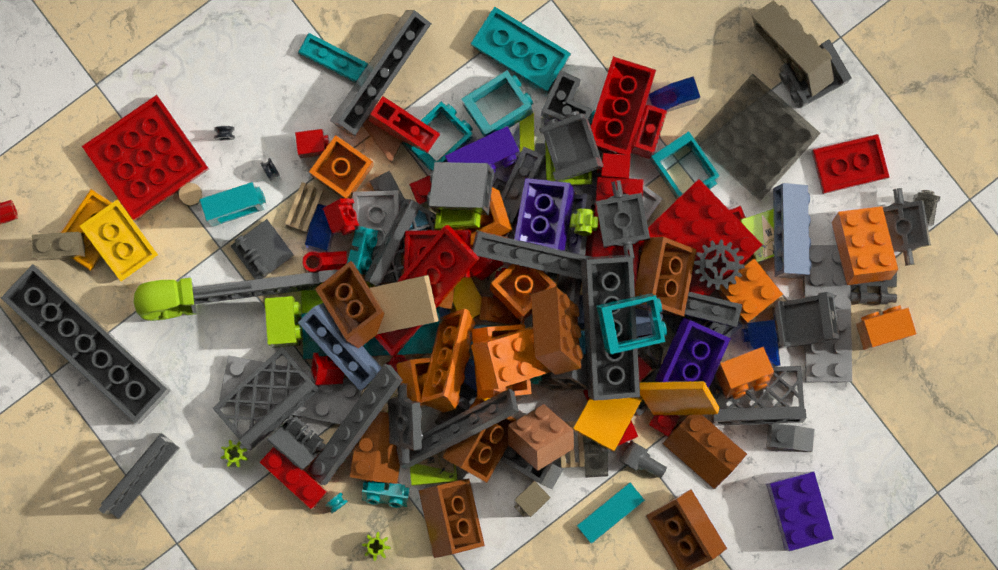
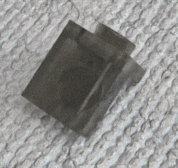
(930, 203)
(651, 354)
(595, 460)

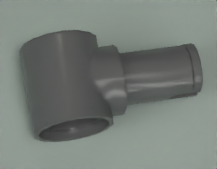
(638, 458)

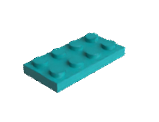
(520, 49)

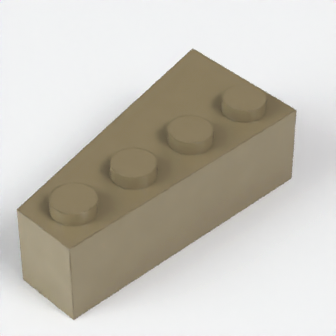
(795, 46)

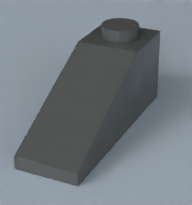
(545, 476)

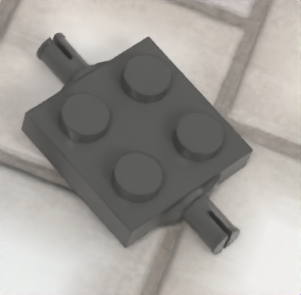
(622, 219)
(907, 226)
(404, 423)

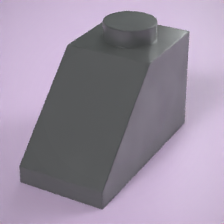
(790, 437)

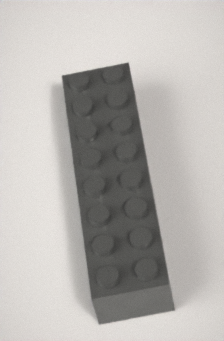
(86, 344)

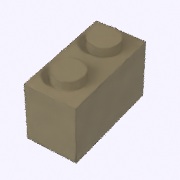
(58, 245)
(531, 499)

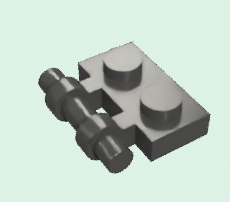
(882, 297)

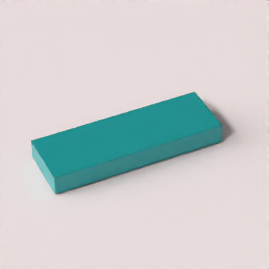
(332, 58)
(610, 512)

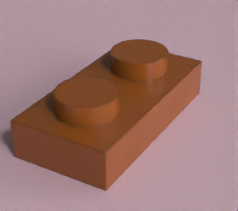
(495, 311)

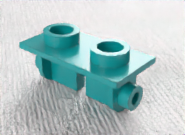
(366, 241)
(395, 496)

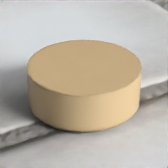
(190, 194)

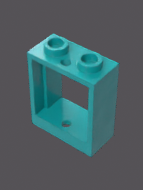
(508, 120)
(462, 126)
(683, 141)
(233, 204)
(608, 328)

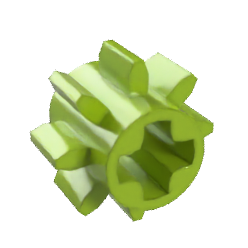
(584, 222)
(228, 456)
(381, 542)

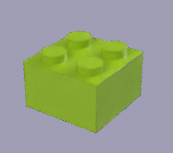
(282, 322)

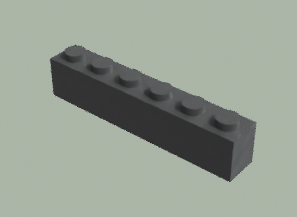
(380, 72)

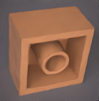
(540, 437)

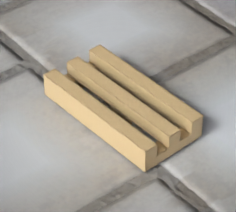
(311, 189)
(572, 454)

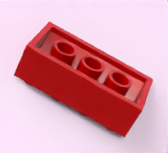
(621, 106)

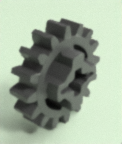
(730, 265)

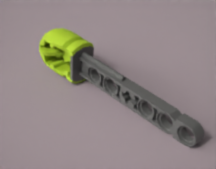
(171, 298)

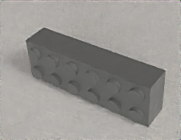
(607, 281)

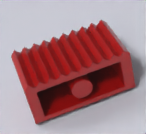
(649, 131)

